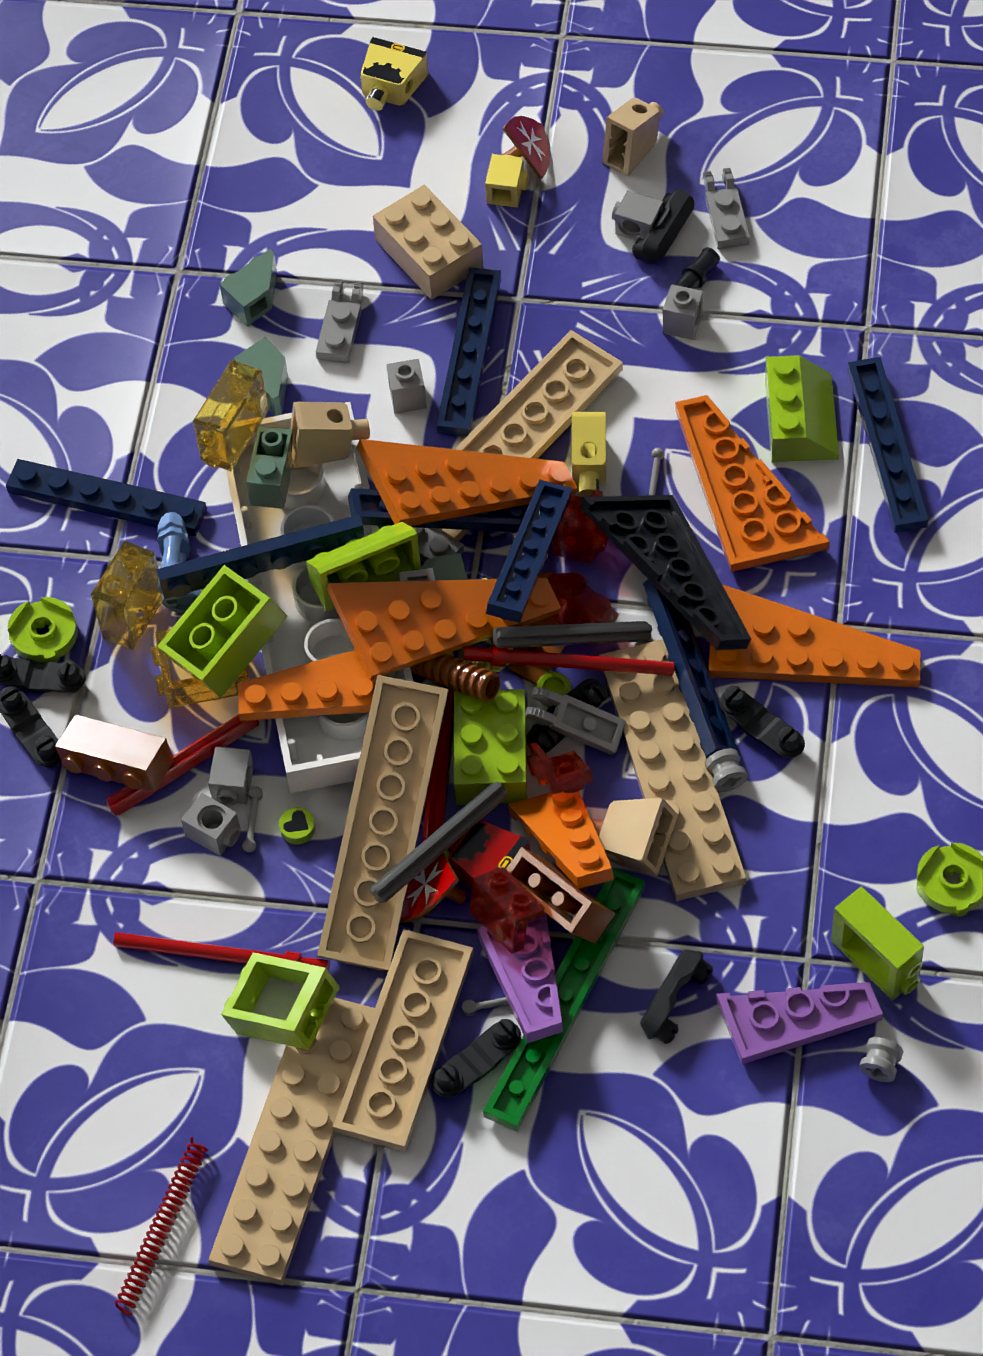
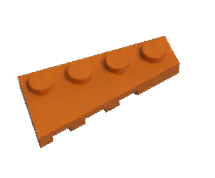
(311, 689)
(567, 834)

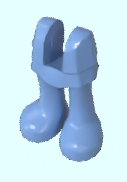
(174, 549)

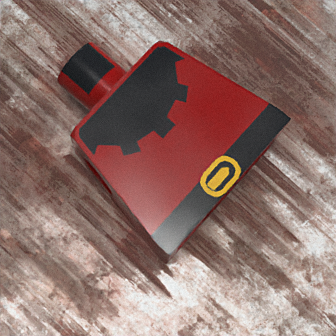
(484, 850)

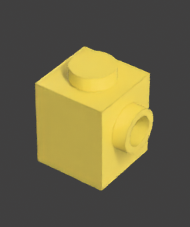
(505, 180)

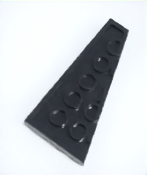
(666, 551)

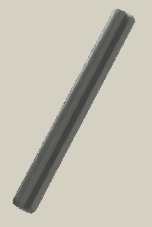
(571, 634)
(438, 842)

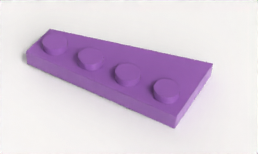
(528, 979)
(781, 1021)

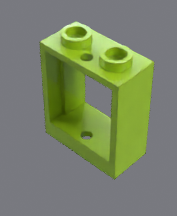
(877, 943)
(306, 1014)

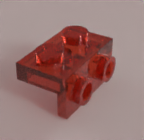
(578, 535)
(579, 601)
(559, 773)
(504, 907)

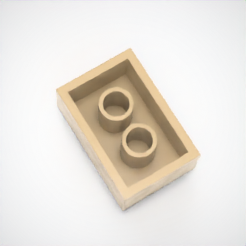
(427, 241)

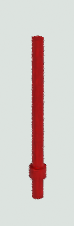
(504, 656)
(204, 950)

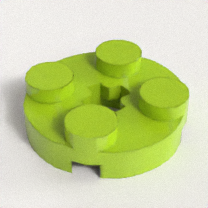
(45, 647)
(948, 897)

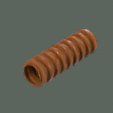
(460, 676)

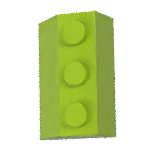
(800, 410)
(367, 559)

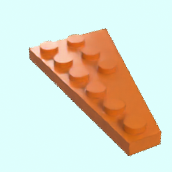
(444, 483)
(745, 499)
(420, 620)
(809, 648)

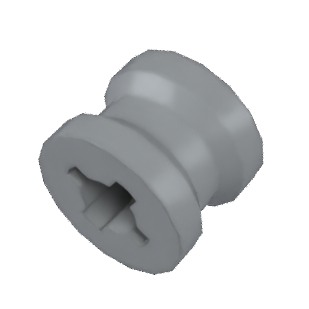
(726, 770)
(881, 1059)

